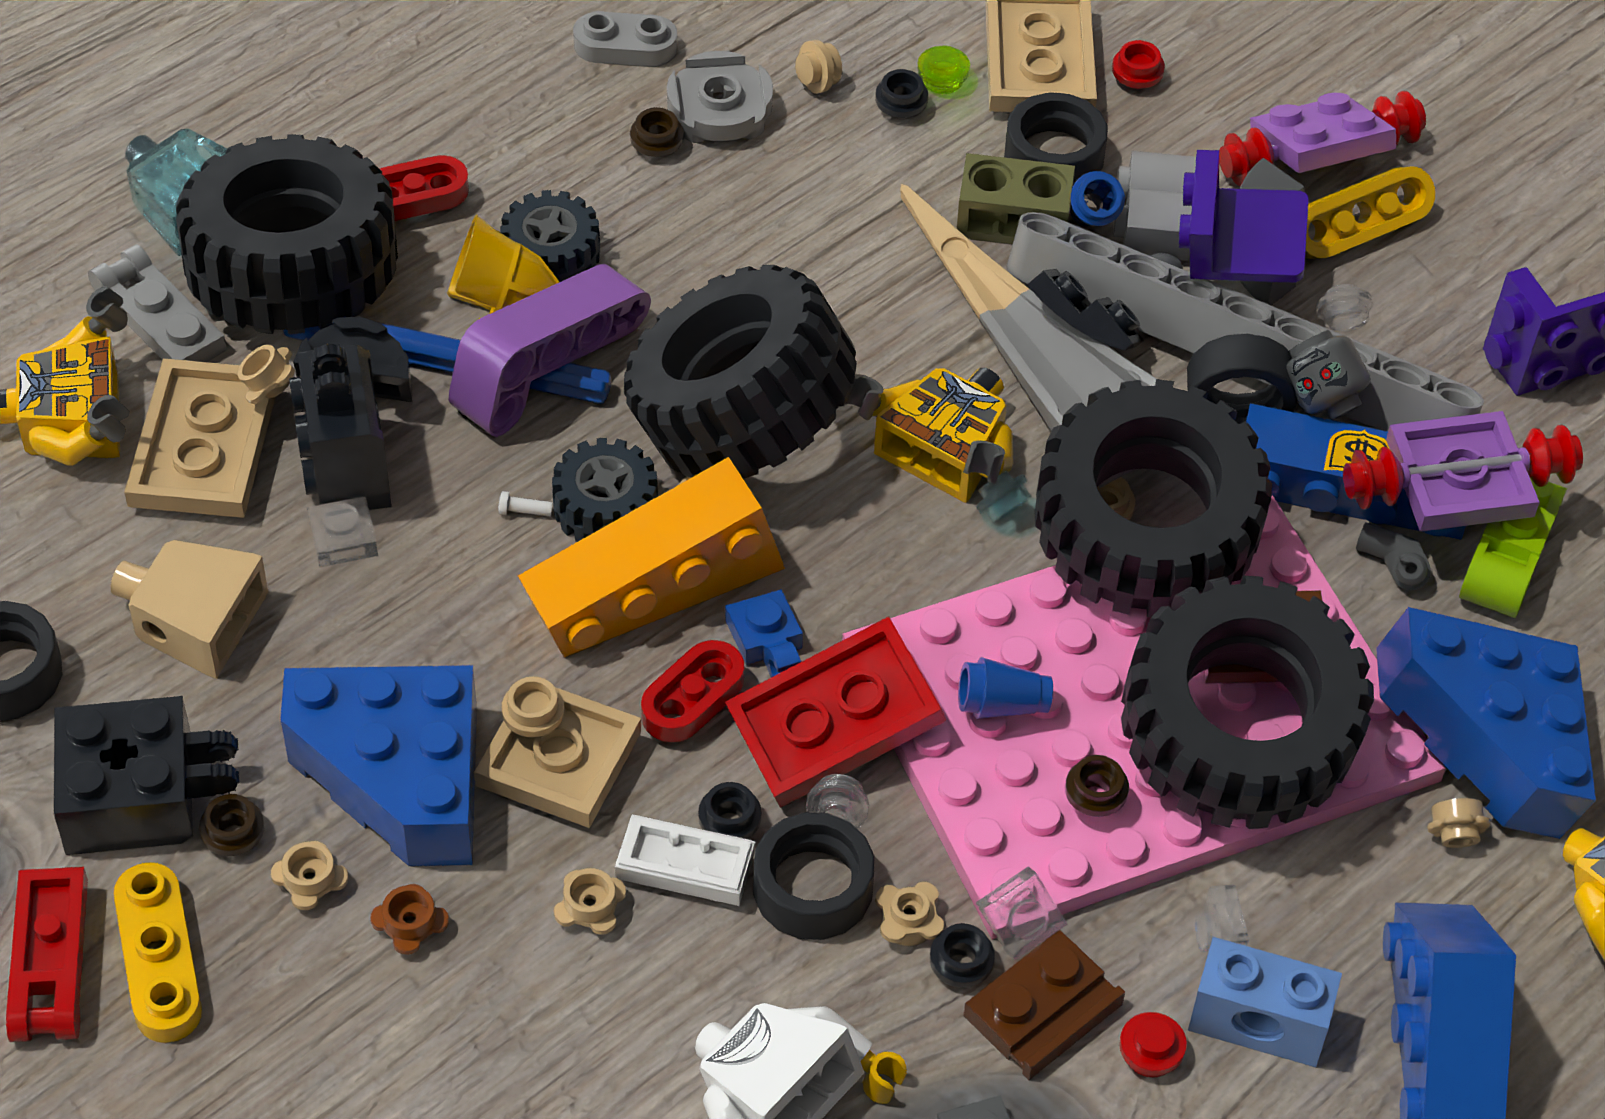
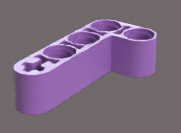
(537, 336)

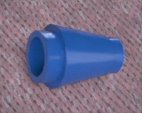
(1104, 192)
(1002, 690)

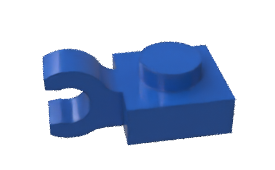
(766, 631)

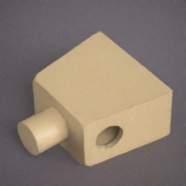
(193, 601)

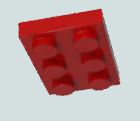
(835, 711)

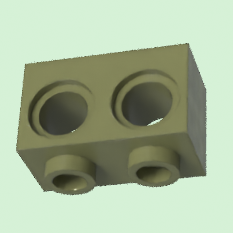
(1002, 189)

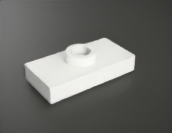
(685, 860)

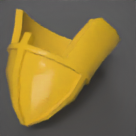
(496, 269)

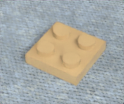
(566, 769)

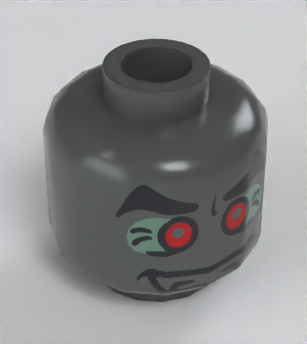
(1327, 374)

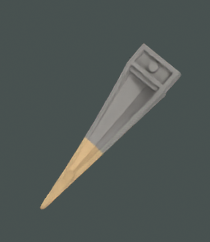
(1043, 350)

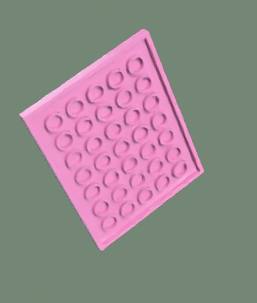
(1002, 780)

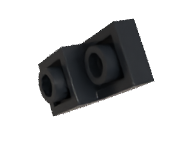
(1102, 320)

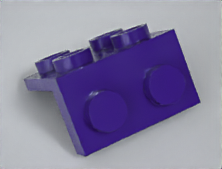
(1241, 230)
(1542, 343)

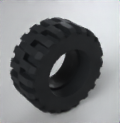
(287, 233)
(740, 371)
(1161, 432)
(1260, 630)

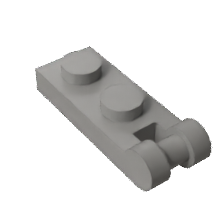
(159, 309)

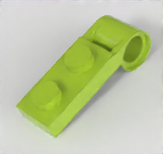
(1510, 554)

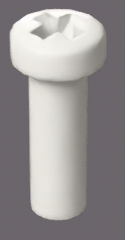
(523, 505)

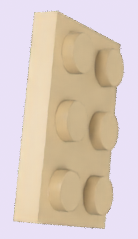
(1039, 50)
(198, 442)

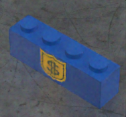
(1309, 463)

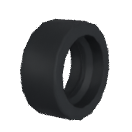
(1059, 114)
(1244, 357)
(41, 678)
(813, 834)

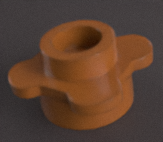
(407, 902)

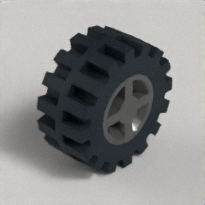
(556, 230)
(595, 470)

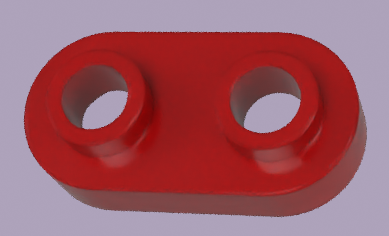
(427, 185)
(688, 694)

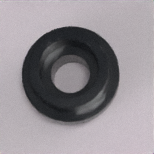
(901, 94)
(730, 798)
(963, 940)

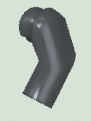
(1400, 553)

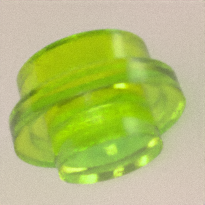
(943, 69)

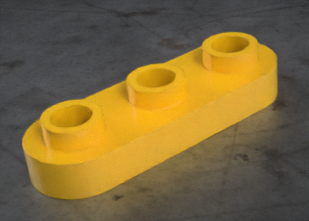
(1378, 207)
(160, 970)

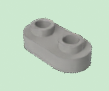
(625, 39)

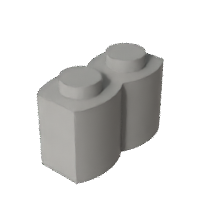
(1153, 202)

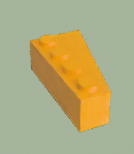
(655, 561)

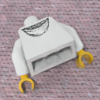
(789, 1064)

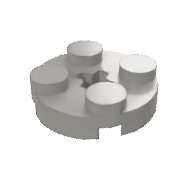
(706, 118)

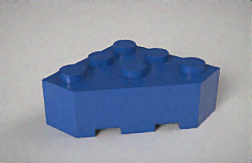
(1497, 711)
(391, 751)
(1450, 1010)

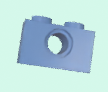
(1265, 1001)

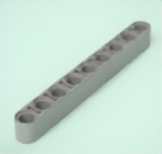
(1200, 311)

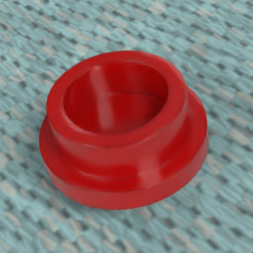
(1138, 65)
(1152, 1044)

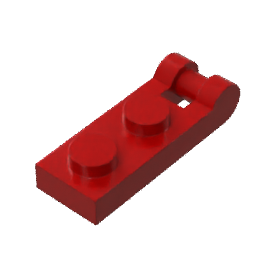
(47, 953)

